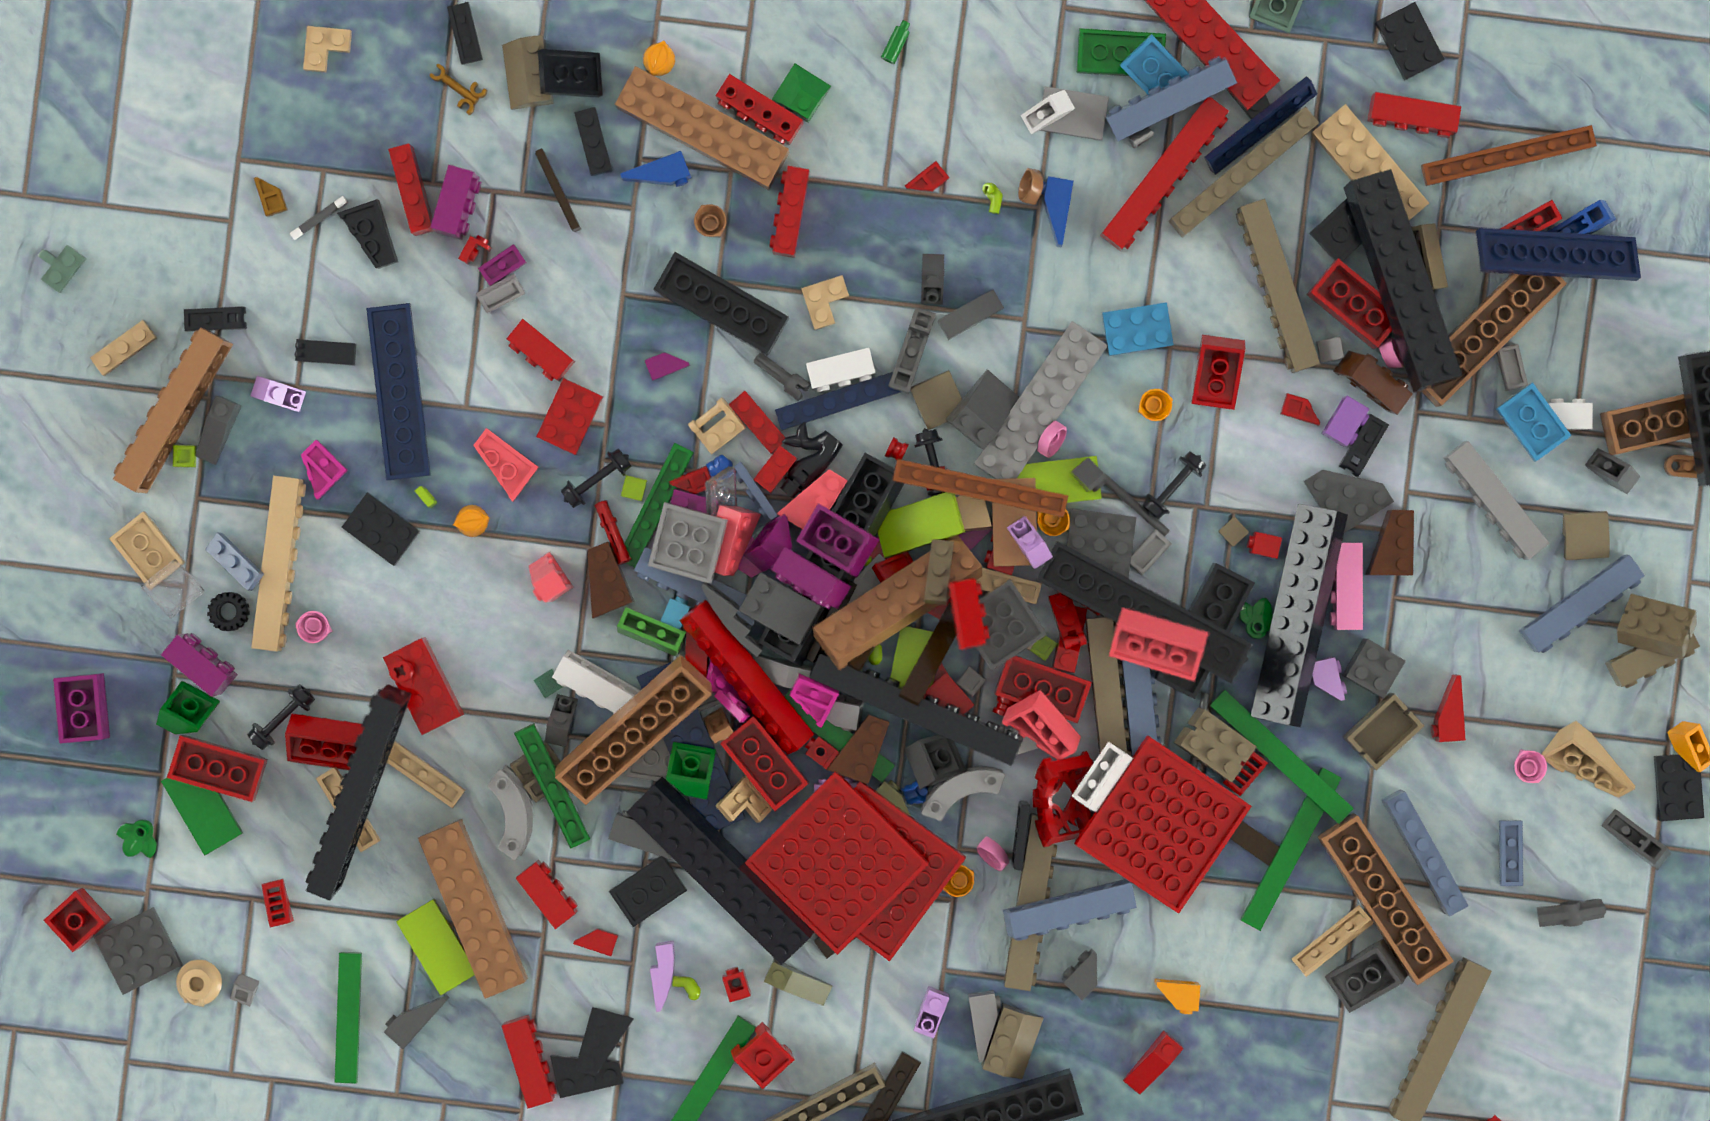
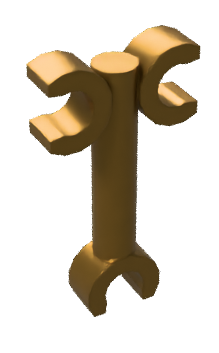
(470, 97)

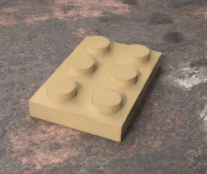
(144, 547)

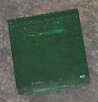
(547, 684)

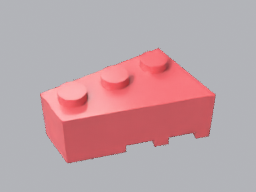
(822, 491)
(736, 538)
(548, 579)
(1043, 724)

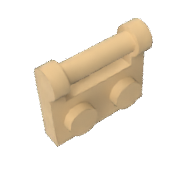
(722, 431)

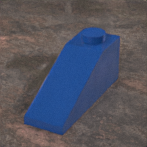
(663, 171)
(1057, 201)
(1587, 220)

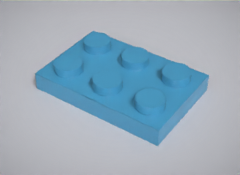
(1152, 65)
(1137, 329)
(1533, 422)

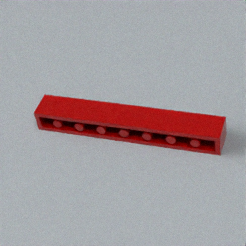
(1164, 173)
(746, 677)

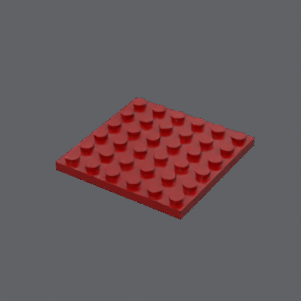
(1163, 824)
(836, 862)
(899, 918)

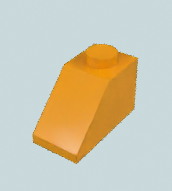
(1691, 744)
(1181, 994)

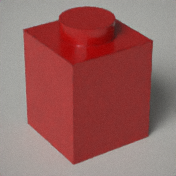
(1264, 545)

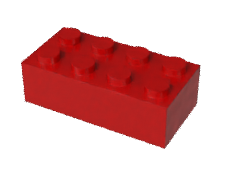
(1352, 303)
(1024, 677)
(432, 696)
(764, 763)
(217, 768)

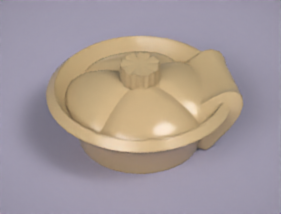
(198, 982)

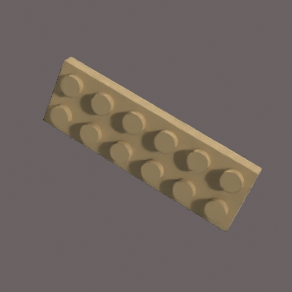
(1362, 155)

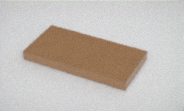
(1005, 549)

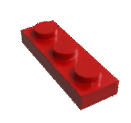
(757, 422)

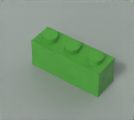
(651, 632)

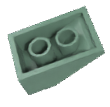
(1276, 13)

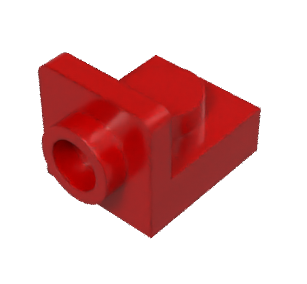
(470, 250)

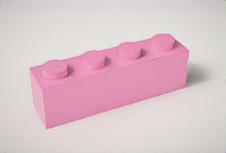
(1348, 589)

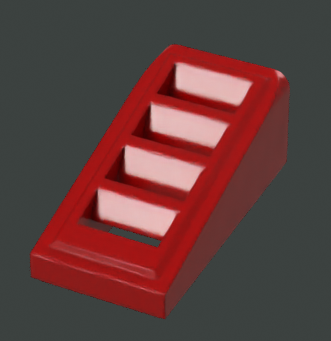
(1251, 777)
(284, 901)

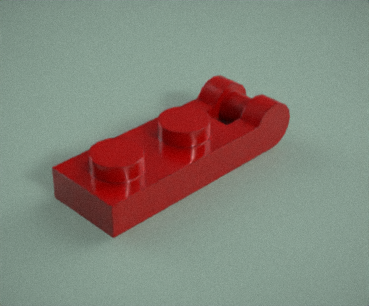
(1067, 620)

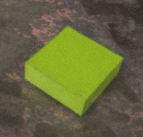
(184, 456)
(633, 488)
(426, 496)
(1043, 647)

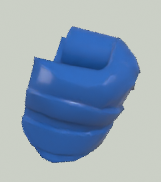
(718, 465)
(914, 794)

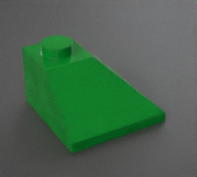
(801, 92)
(186, 710)
(691, 769)

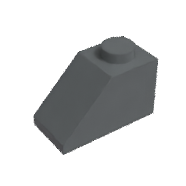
(1613, 470)

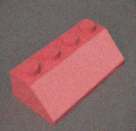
(1158, 644)

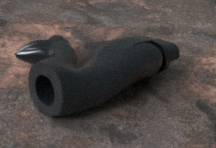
(812, 466)

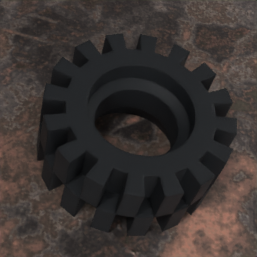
(241, 611)

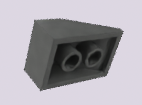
(983, 410)
(780, 608)
(1367, 976)

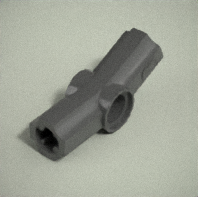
(1571, 913)

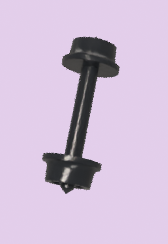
(927, 439)
(1192, 464)
(573, 494)
(261, 736)

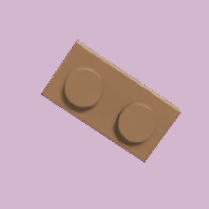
(718, 725)

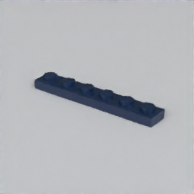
(1260, 125)
(835, 401)

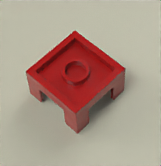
(763, 1056)

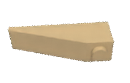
(1582, 755)

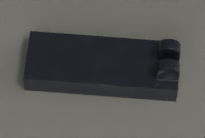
(465, 33)
(325, 352)

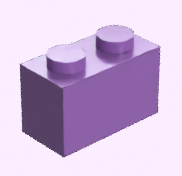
(1345, 421)

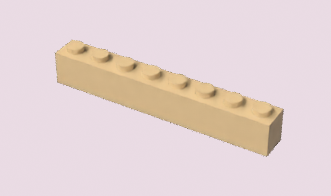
(277, 563)

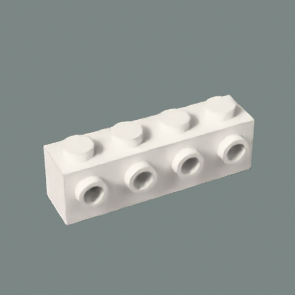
(593, 682)

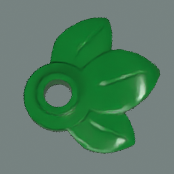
(1257, 614)
(135, 840)

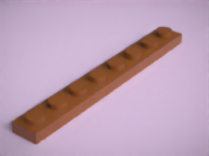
(1508, 155)
(980, 488)

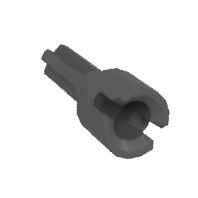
(791, 382)

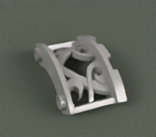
(975, 780)
(517, 811)

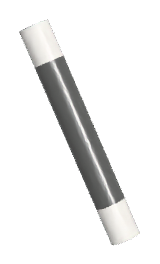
(323, 214)

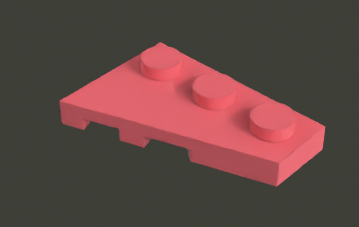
(506, 463)

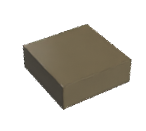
(1233, 531)

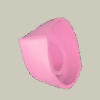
(1391, 354)
(1052, 439)
(313, 627)
(1530, 766)
(992, 854)

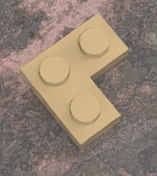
(320, 41)
(818, 299)
(742, 797)

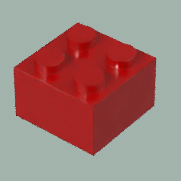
(77, 919)

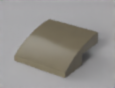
(936, 399)
(1586, 535)
(525, 774)

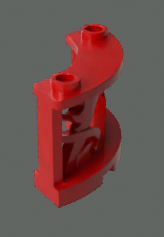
(1050, 779)

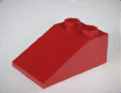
(1218, 372)

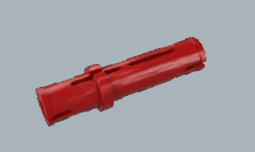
(609, 524)

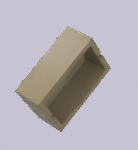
(1656, 626)
(1383, 731)
(1215, 744)

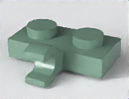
(62, 267)

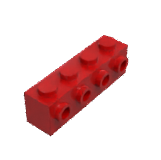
(759, 109)
(791, 211)

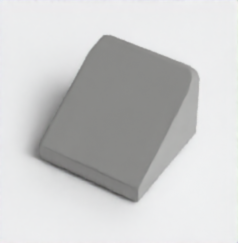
(1140, 137)
(1330, 349)
(244, 989)

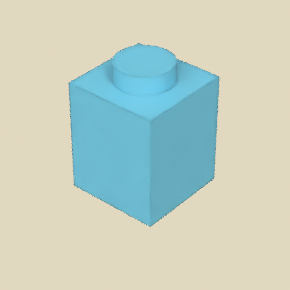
(675, 611)

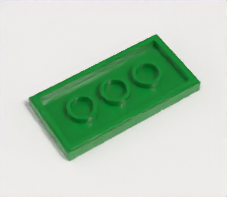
(1106, 49)
(204, 814)

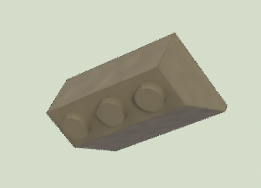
(523, 72)
(1430, 251)
(1011, 1042)

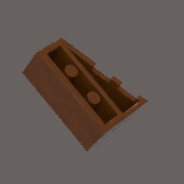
(1374, 381)
(1395, 545)
(607, 581)
(862, 750)

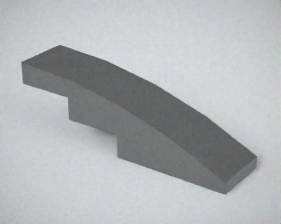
(726, 611)

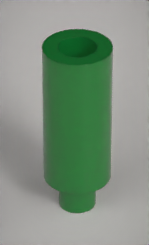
(896, 42)

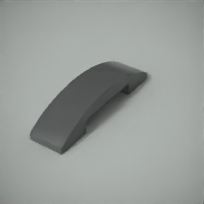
(912, 350)

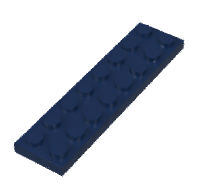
(1558, 254)
(398, 391)
(694, 732)

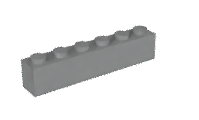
(1495, 500)

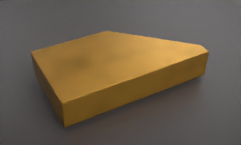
(271, 197)

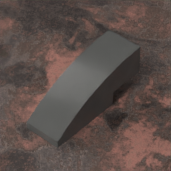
(970, 314)

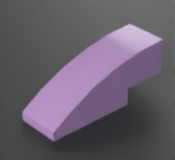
(663, 972)

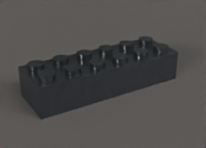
(721, 303)
(1696, 389)
(1220, 603)

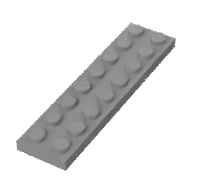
(1041, 402)

